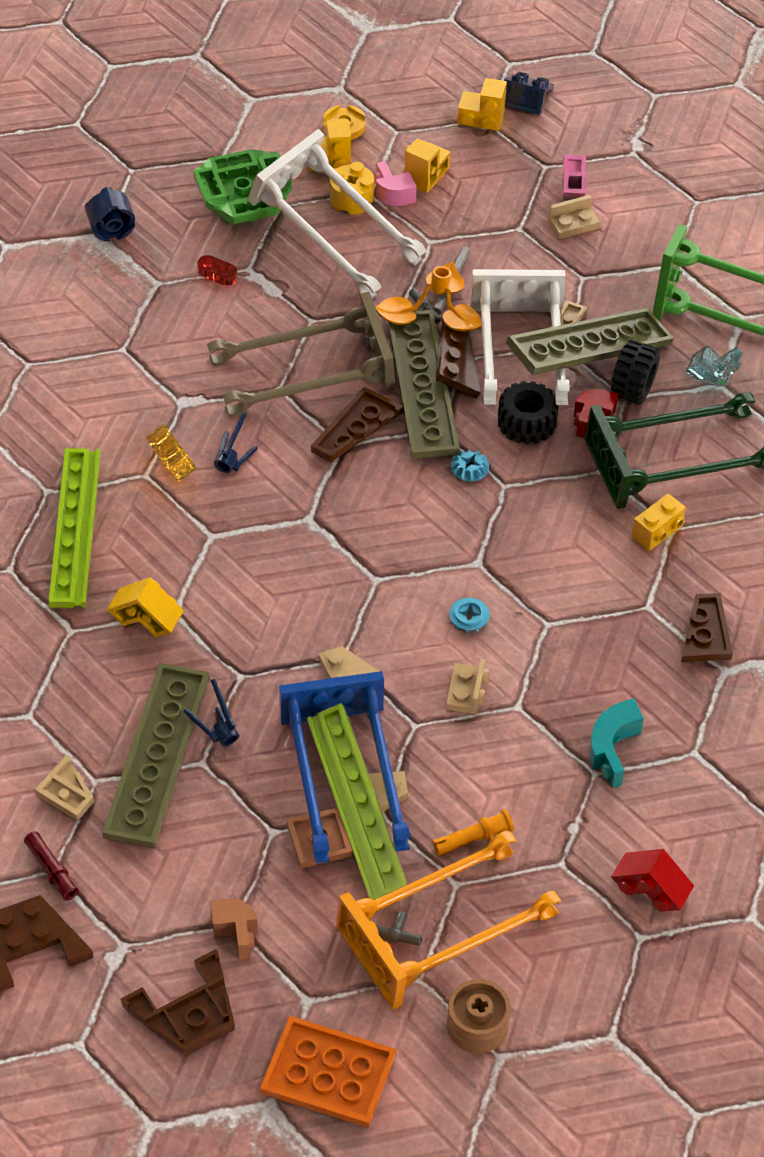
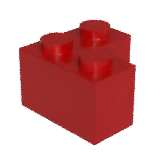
(654, 875)

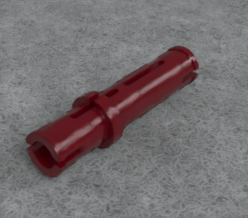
(56, 874)

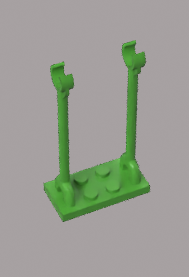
(671, 274)

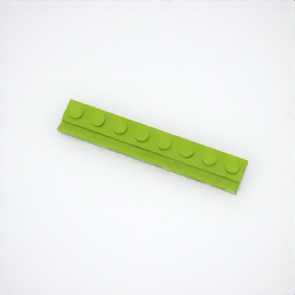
(74, 528)
(357, 802)

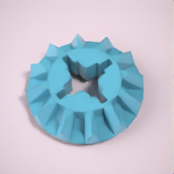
(474, 472)
(479, 612)

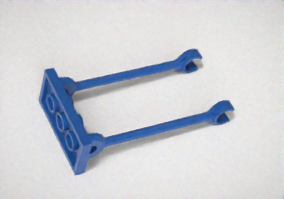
(358, 695)

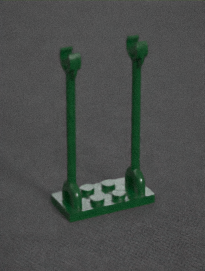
(611, 460)

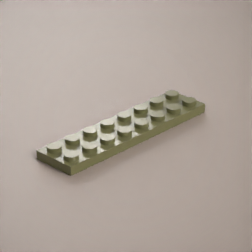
(587, 340)
(424, 399)
(156, 756)

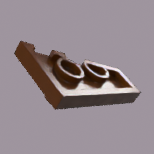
(707, 631)

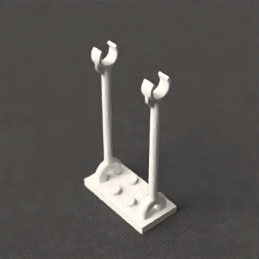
(290, 165)
(517, 293)

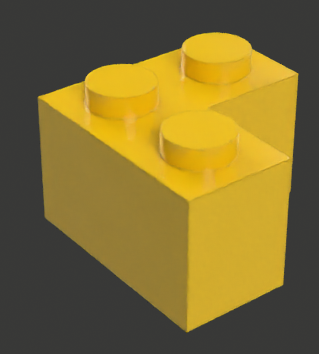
(483, 109)
(337, 143)
(426, 163)
(148, 604)

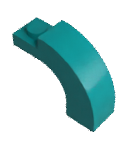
(612, 726)

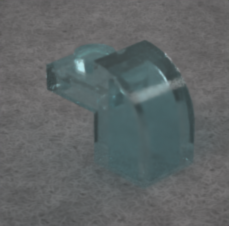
(712, 368)

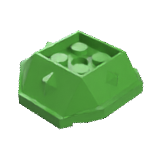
(228, 181)

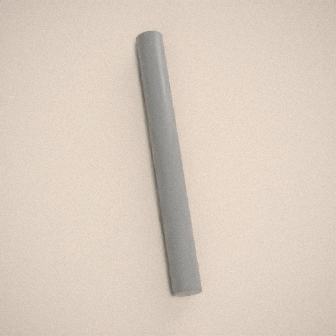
(441, 301)

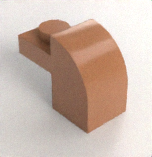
(236, 919)

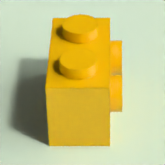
(658, 522)

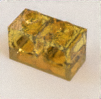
(171, 452)

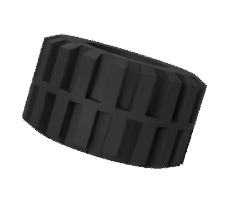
(635, 371)
(527, 426)

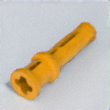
(485, 828)

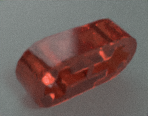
(217, 270)

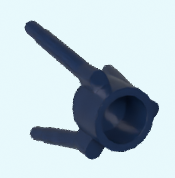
(227, 457)
(225, 728)

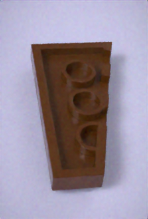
(456, 362)
(356, 422)

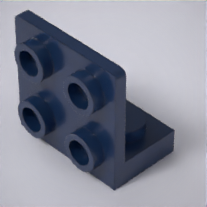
(526, 92)

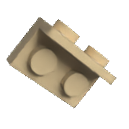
(573, 217)
(466, 687)

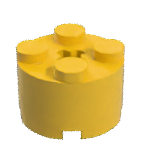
(360, 179)

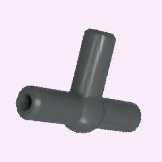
(425, 305)
(396, 934)

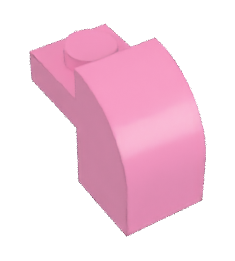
(574, 176)
(395, 189)

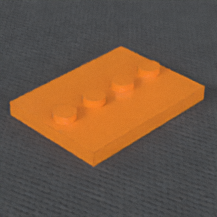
(328, 1071)

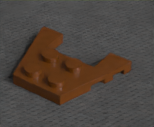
(33, 927)
(192, 1018)

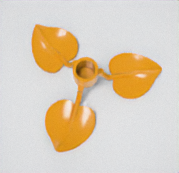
(441, 280)

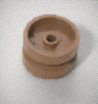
(478, 1016)

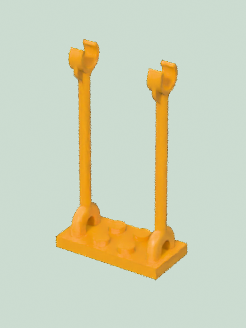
(377, 956)

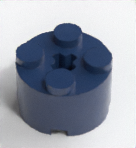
(110, 214)

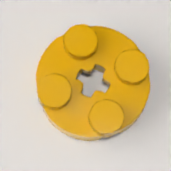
(353, 114)

